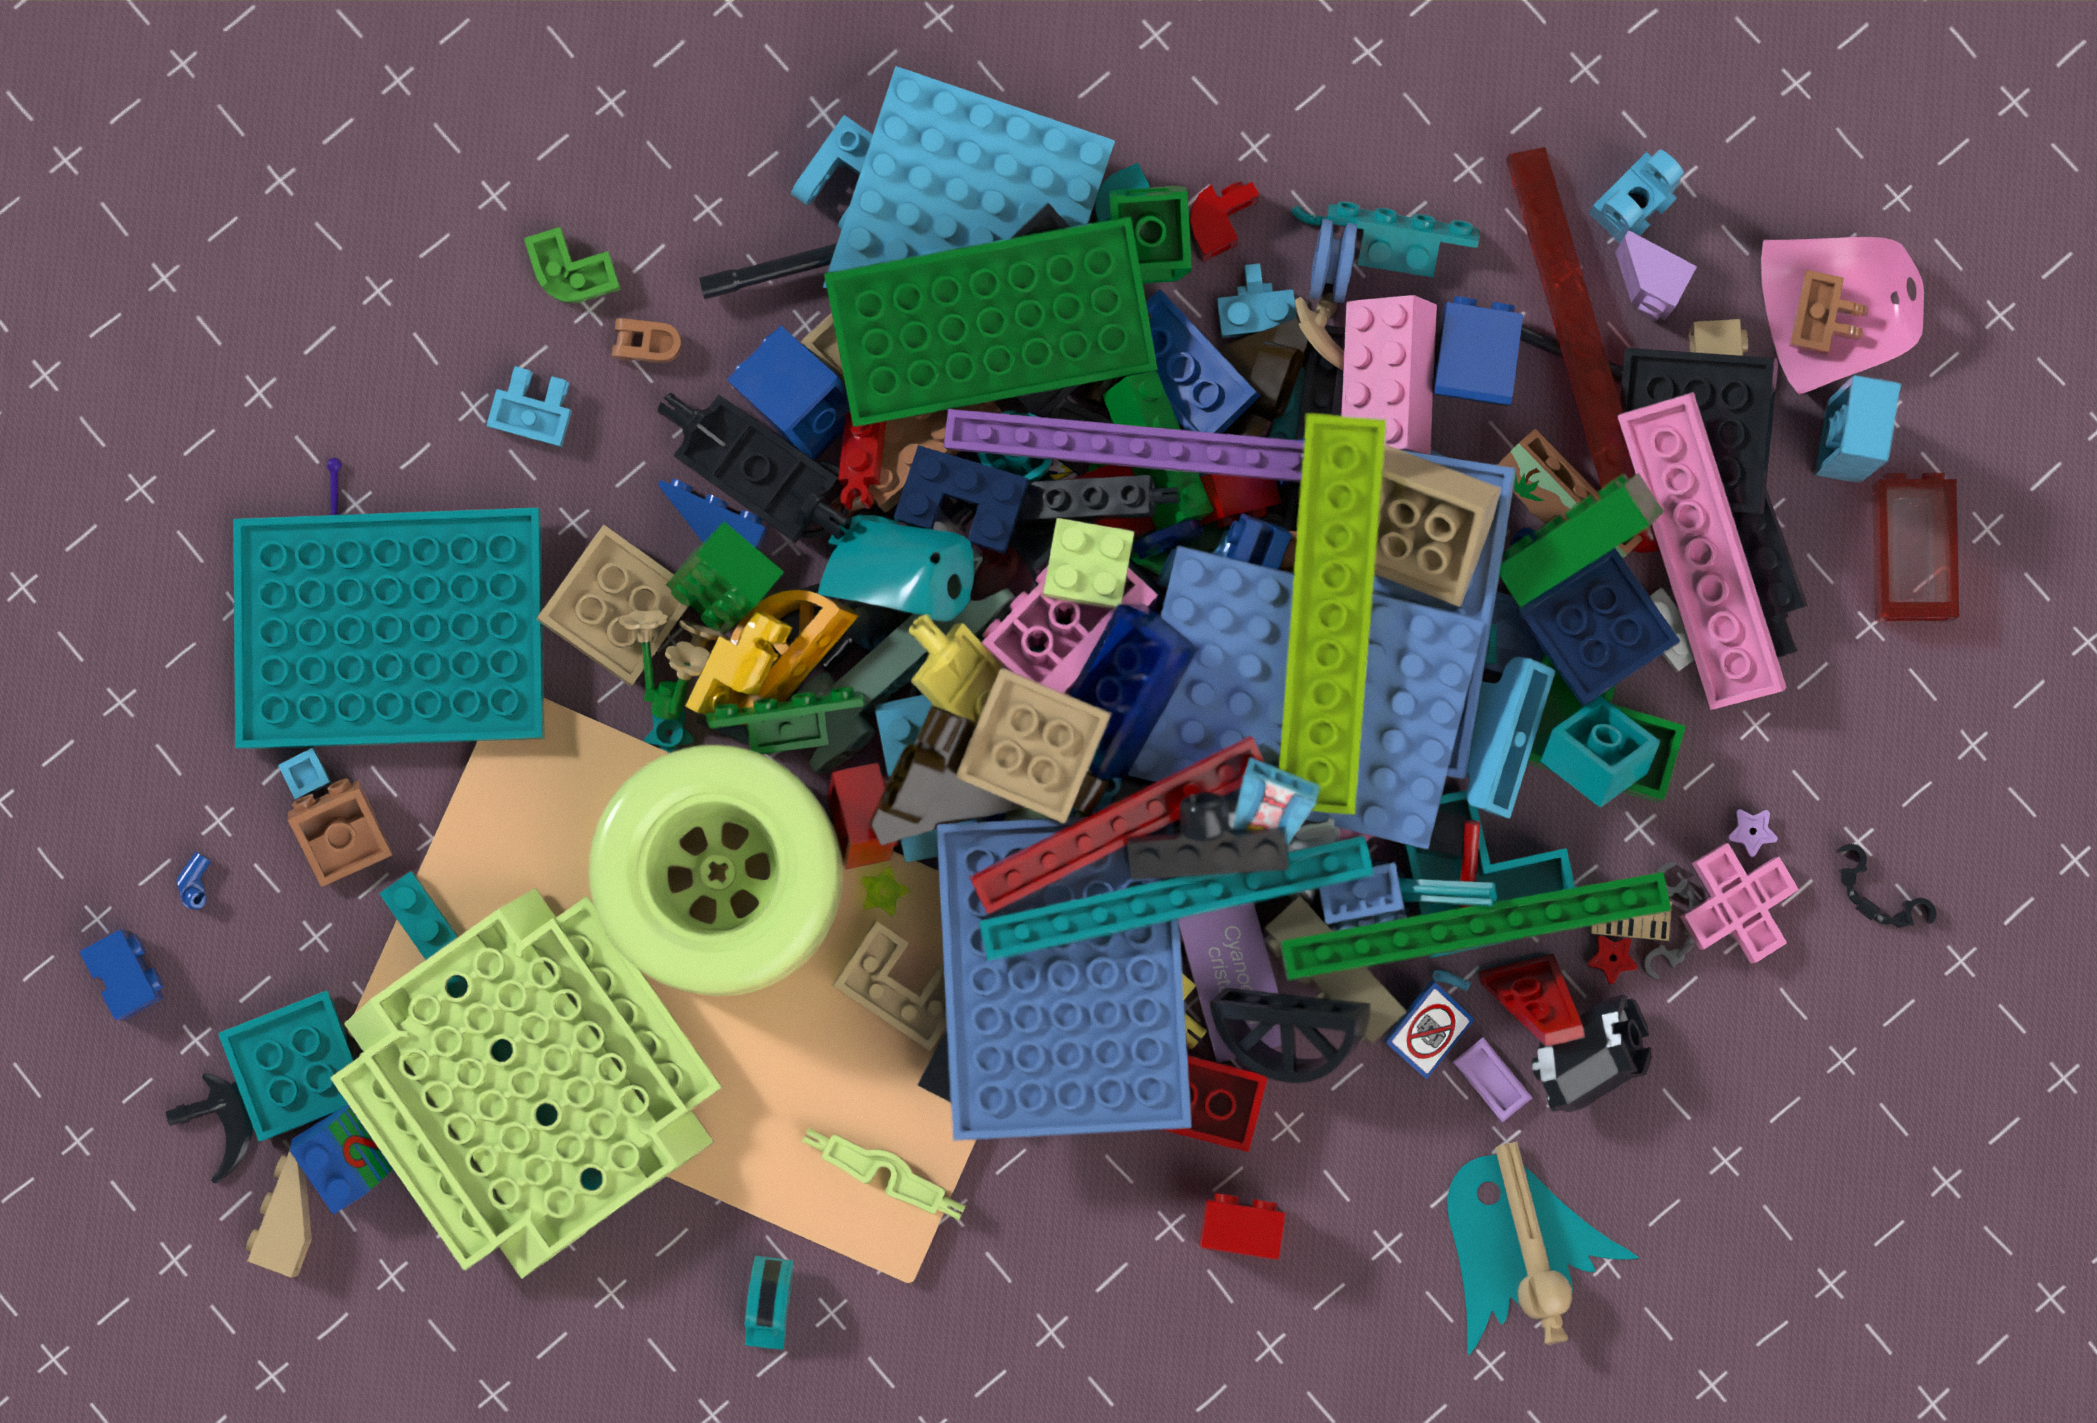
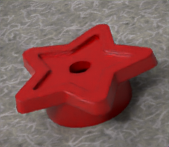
(1620, 950)

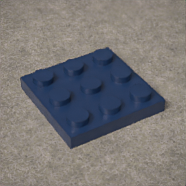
(1598, 627)

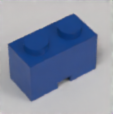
(124, 972)

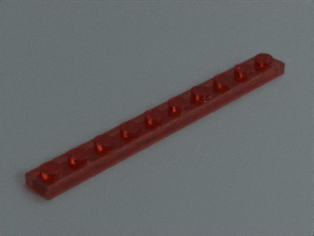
(1571, 312)

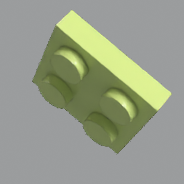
(1088, 564)

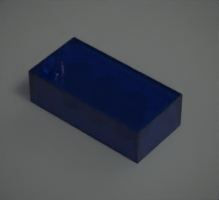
(1132, 678)

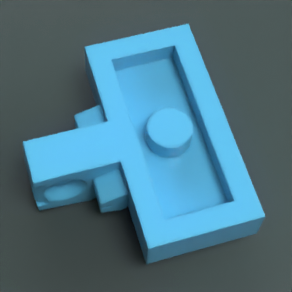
(1254, 307)

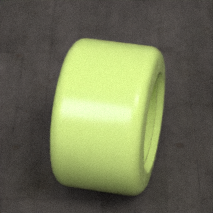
(641, 841)

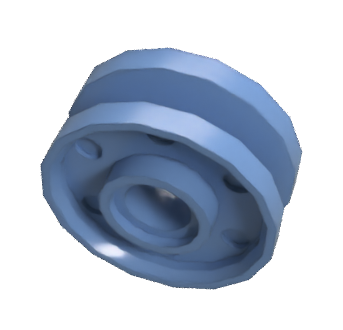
(1333, 261)

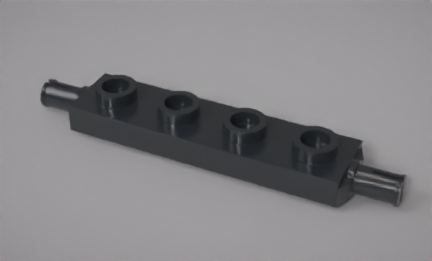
(1094, 499)

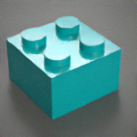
(1600, 751)

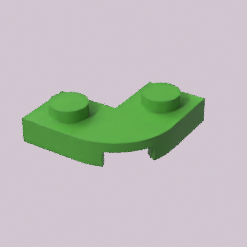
(567, 279)

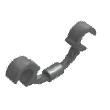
(1674, 956)

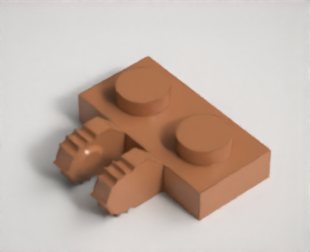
(1818, 310)

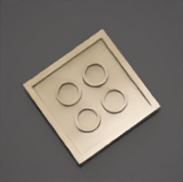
(601, 588)
(1033, 745)

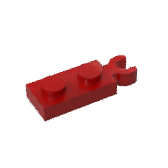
(860, 461)

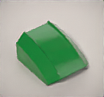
(1159, 229)

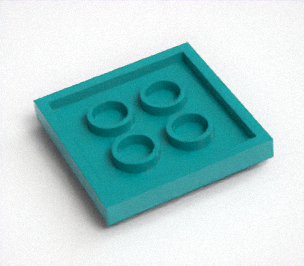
(287, 1064)

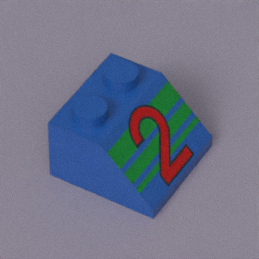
(340, 1159)

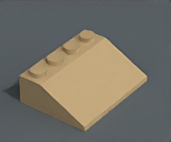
(1431, 525)

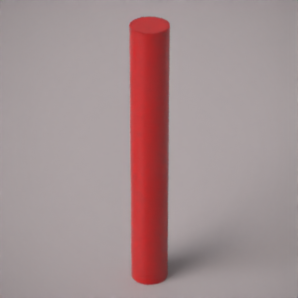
(1470, 853)

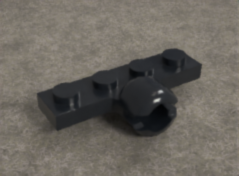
(1207, 845)

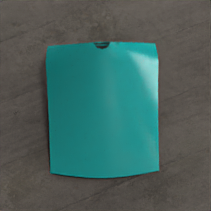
(894, 570)

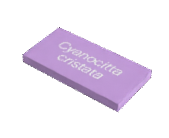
(1228, 952)

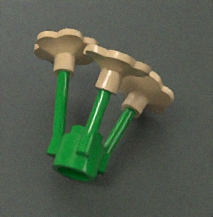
(684, 657)

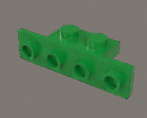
(786, 724)

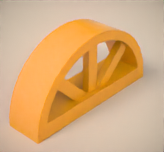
(814, 641)

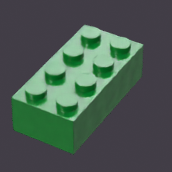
(1587, 533)

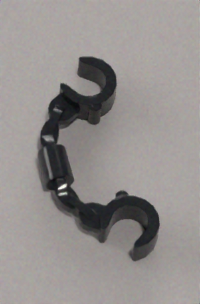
(1870, 910)

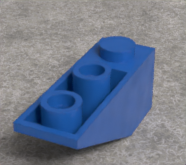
(709, 513)

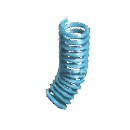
(1451, 979)

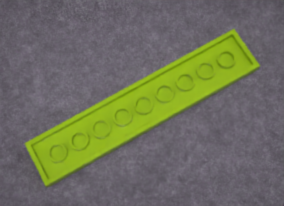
(1332, 605)

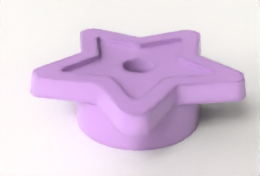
(1752, 842)

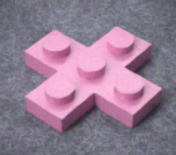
(1739, 903)

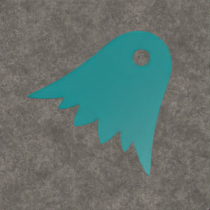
(1491, 1248)

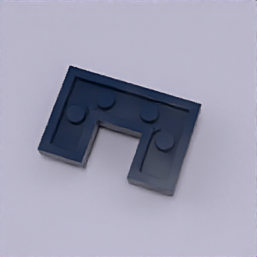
(992, 490)

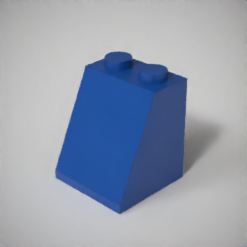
(1477, 352)
(793, 392)

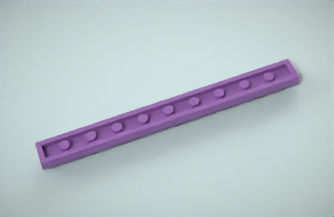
(1124, 445)

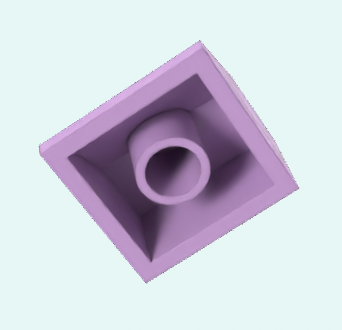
(1652, 276)

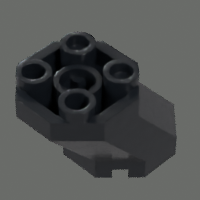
(1600, 1061)

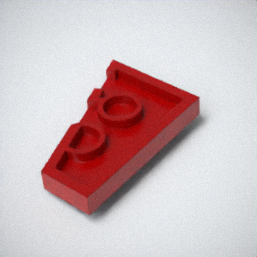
(1536, 997)

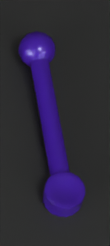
(334, 465)

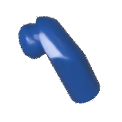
(190, 882)

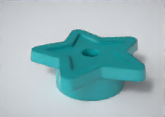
(679, 736)

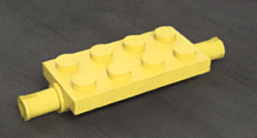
(958, 669)

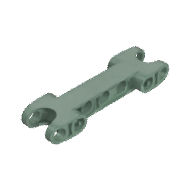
(889, 670)

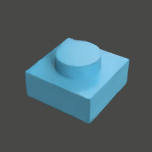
(305, 773)

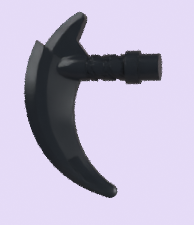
(230, 1107)

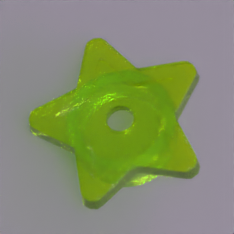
(894, 891)

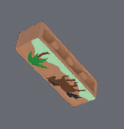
(1549, 482)

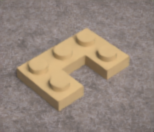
(868, 983)

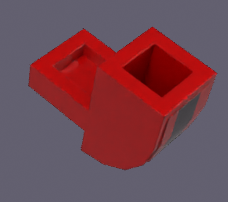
(1209, 218)

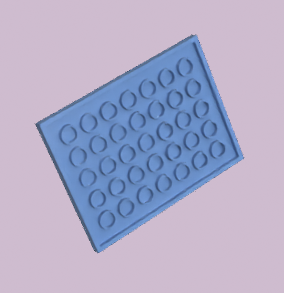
(1238, 679)
(1065, 1032)

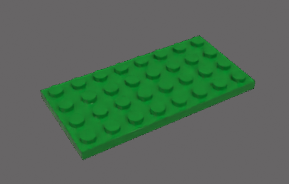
(991, 321)

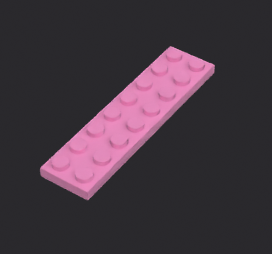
(1703, 552)

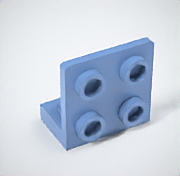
(1364, 900)

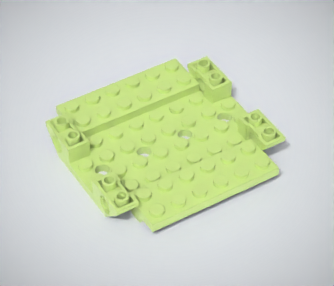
(581, 1038)

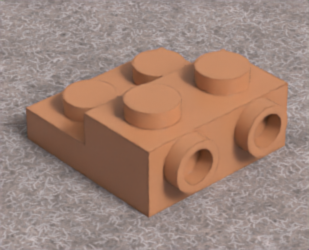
(338, 831)

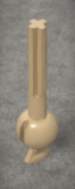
(1544, 1292)

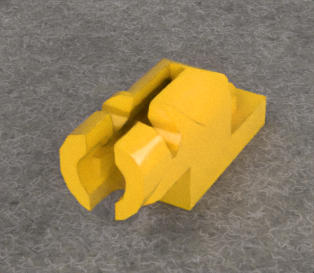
(739, 663)

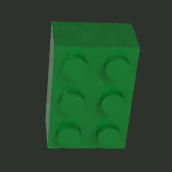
(723, 578)

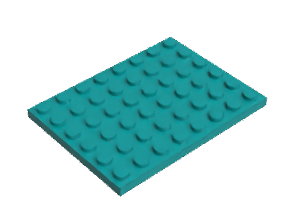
(388, 628)

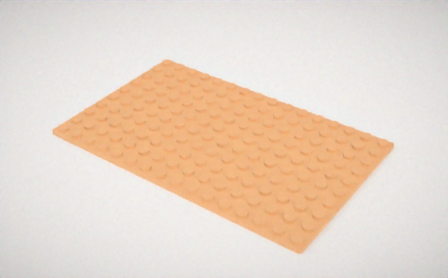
(781, 1053)

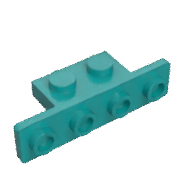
(1401, 241)

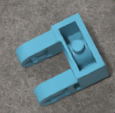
(843, 147)
(1651, 177)

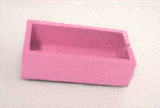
(1391, 367)

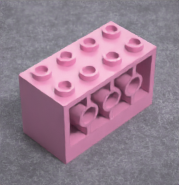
(1065, 646)

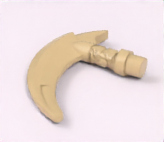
(1314, 329)

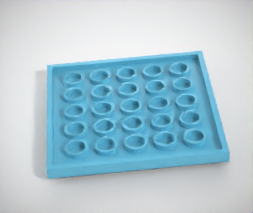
(962, 173)

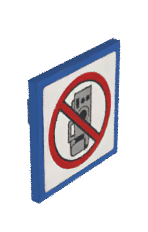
(1428, 1029)

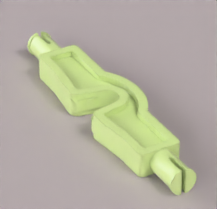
(864, 1166)

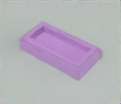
(1492, 1079)

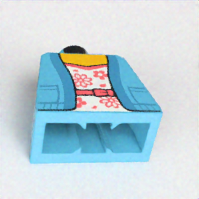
(1273, 799)

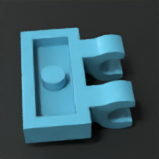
(531, 417)

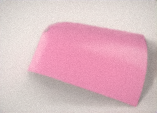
(1871, 273)

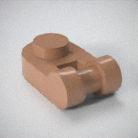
(659, 344)

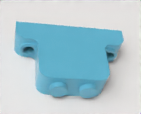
(1505, 734)

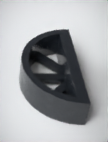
(1306, 1013)

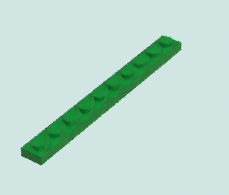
(1474, 926)

